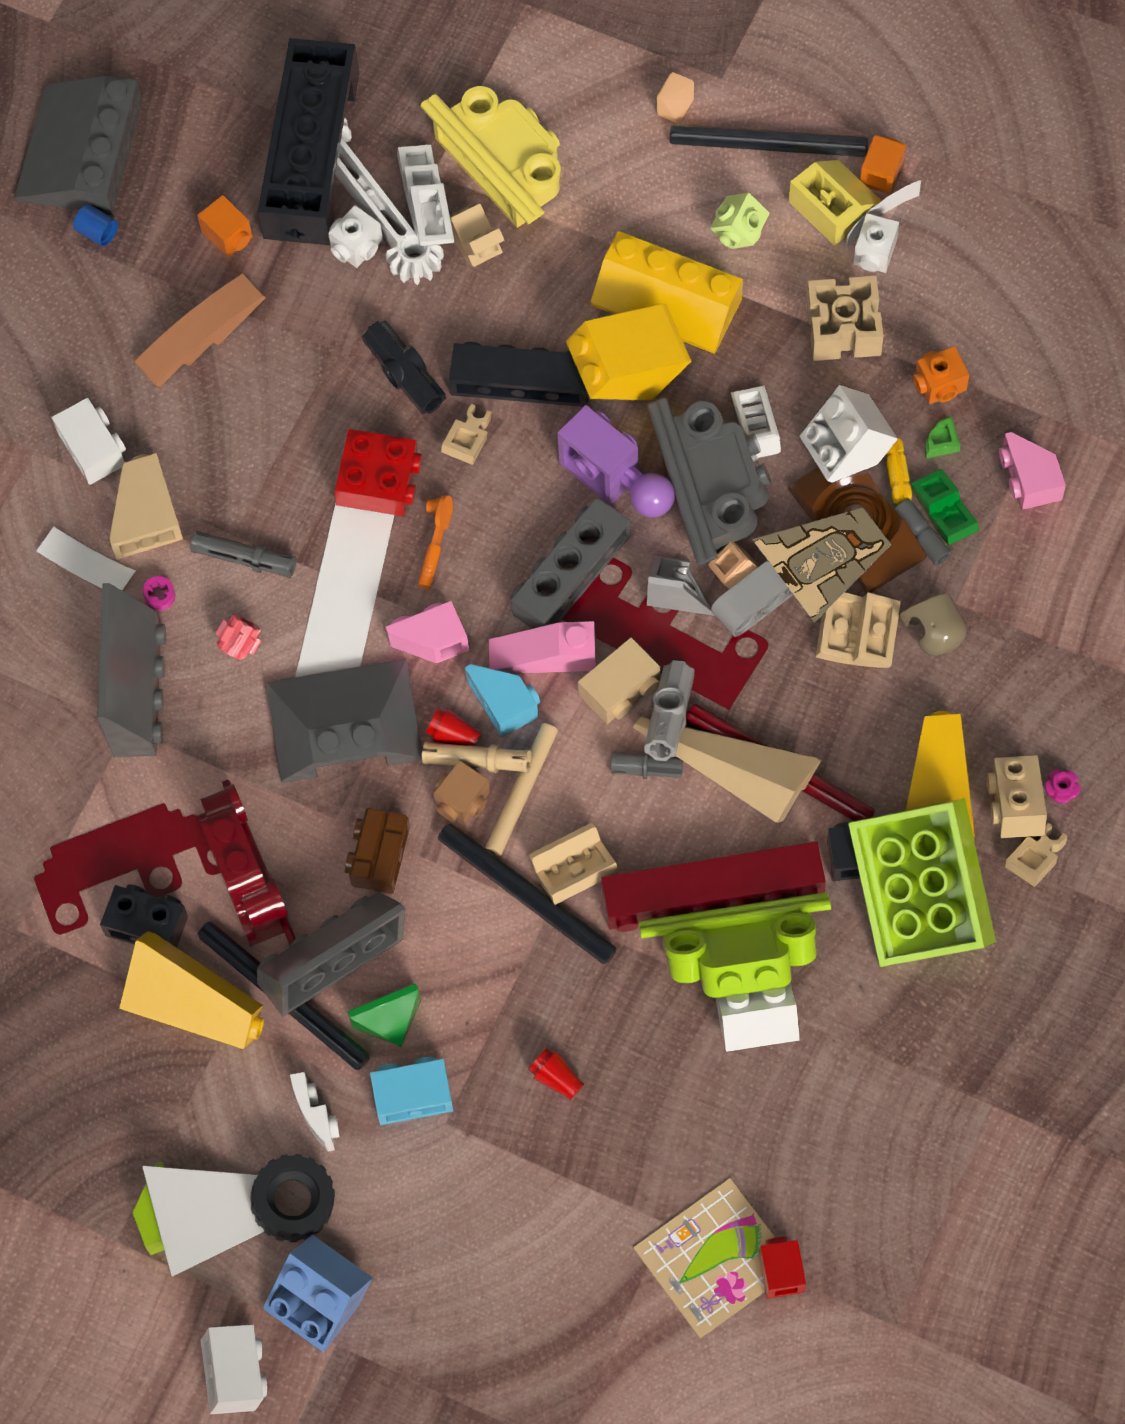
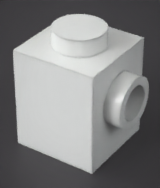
(876, 243)

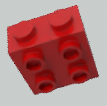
(377, 473)

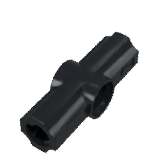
(403, 367)

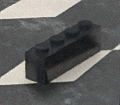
(516, 375)

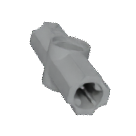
(669, 710)

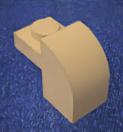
(474, 235)

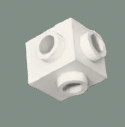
(355, 237)

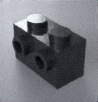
(135, 912)

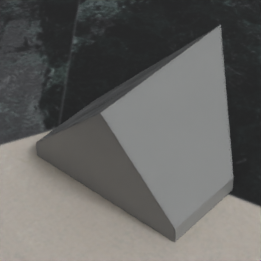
(675, 587)

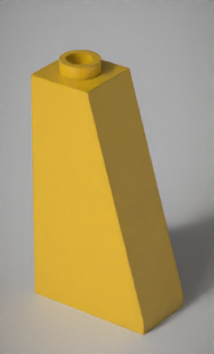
(940, 764)
(187, 995)

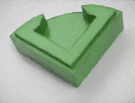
(942, 439)

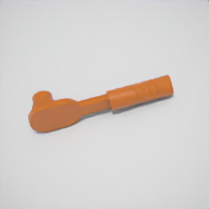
(443, 511)

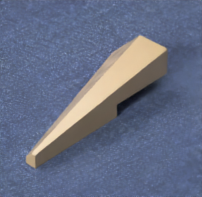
(753, 772)

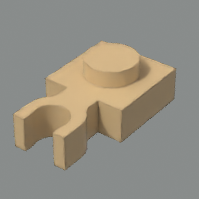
(467, 438)
(1035, 858)

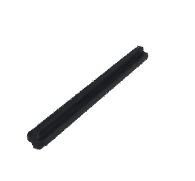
(768, 140)
(527, 893)
(304, 1014)

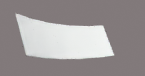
(893, 200)
(83, 560)

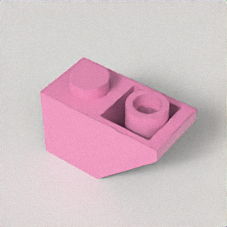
(1033, 472)
(430, 634)

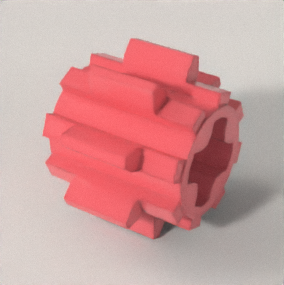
(238, 636)

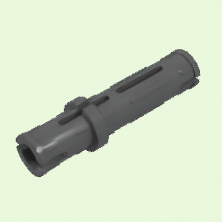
(257, 558)

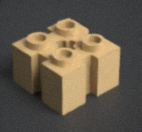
(844, 318)

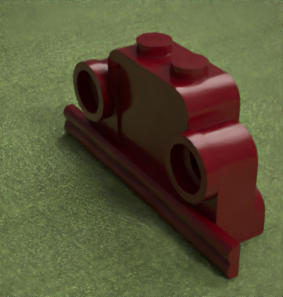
(242, 867)

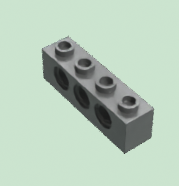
(595, 521)

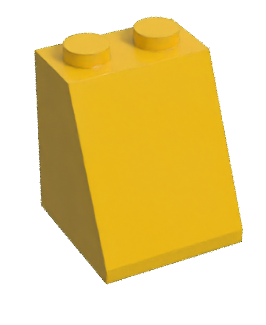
(629, 354)

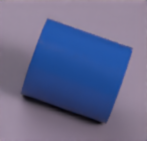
(95, 225)

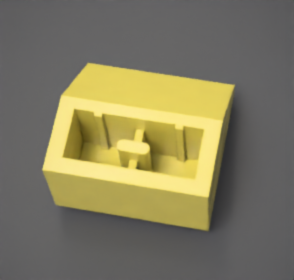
(831, 198)

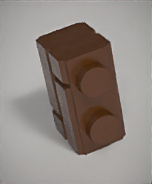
(378, 850)

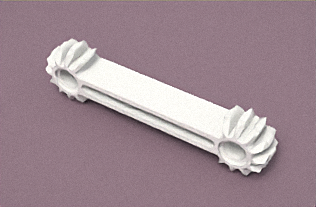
(372, 200)

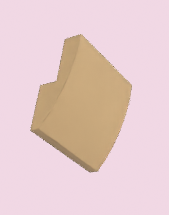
(859, 630)

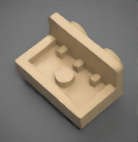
(572, 863)

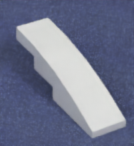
(425, 195)

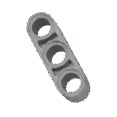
(751, 599)

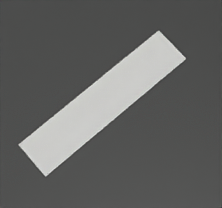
(345, 591)

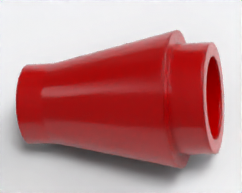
(452, 729)
(556, 1074)

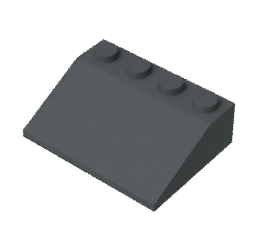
(81, 143)
(130, 674)

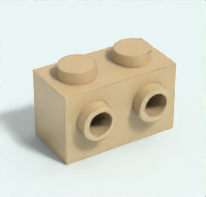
(619, 681)
(1018, 796)

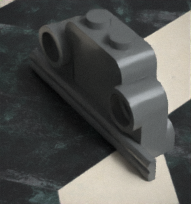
(711, 474)

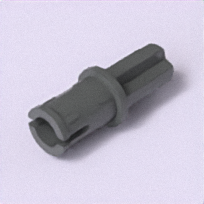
(645, 765)

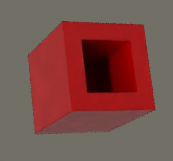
(781, 1267)

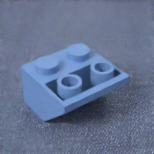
(317, 1292)

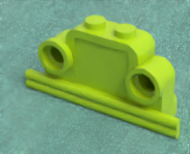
(740, 945)

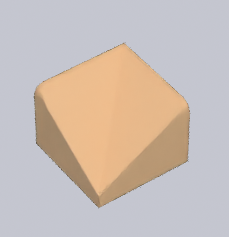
(675, 97)
(732, 565)

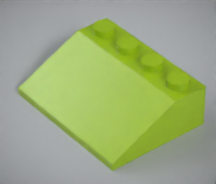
(922, 883)

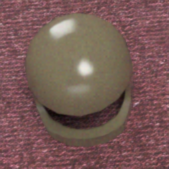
(942, 624)

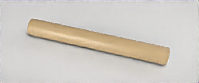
(521, 791)

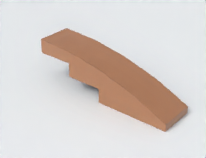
(199, 328)

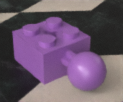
(609, 464)

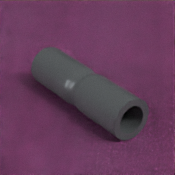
(926, 536)

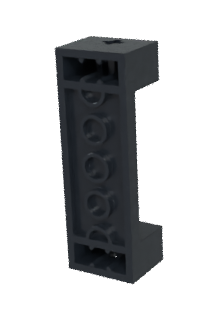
(307, 141)

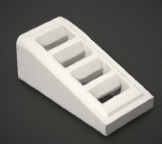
(767, 437)

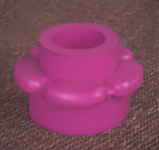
(1059, 794)

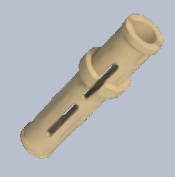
(489, 758)

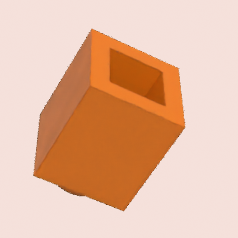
(883, 164)
(225, 226)

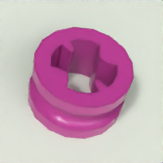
(163, 583)

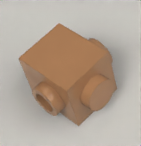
(461, 793)

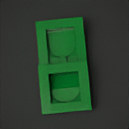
(943, 507)

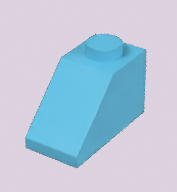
(503, 698)

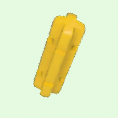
(898, 473)

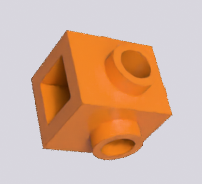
(940, 375)

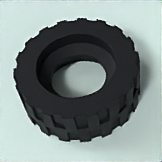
(298, 1169)

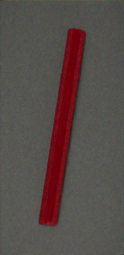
(817, 786)

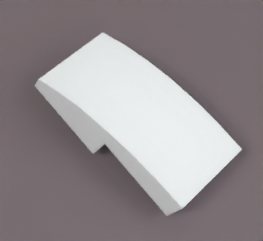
(317, 1118)

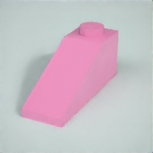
(545, 649)

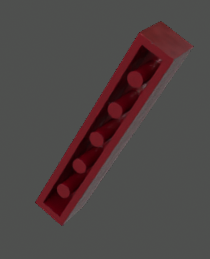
(712, 884)

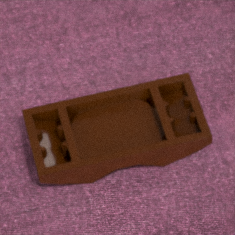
(826, 499)

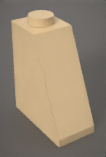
(143, 509)

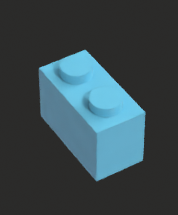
(411, 1090)

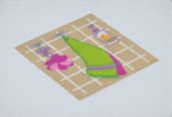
(709, 1257)

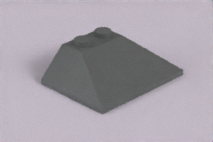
(344, 718)

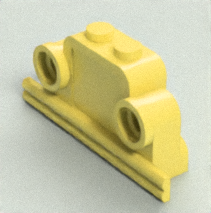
(500, 150)

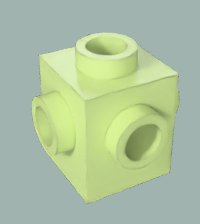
(739, 221)

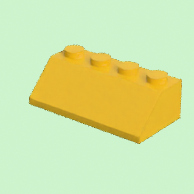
(646, 275)

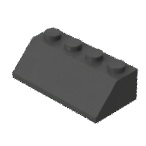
(331, 952)

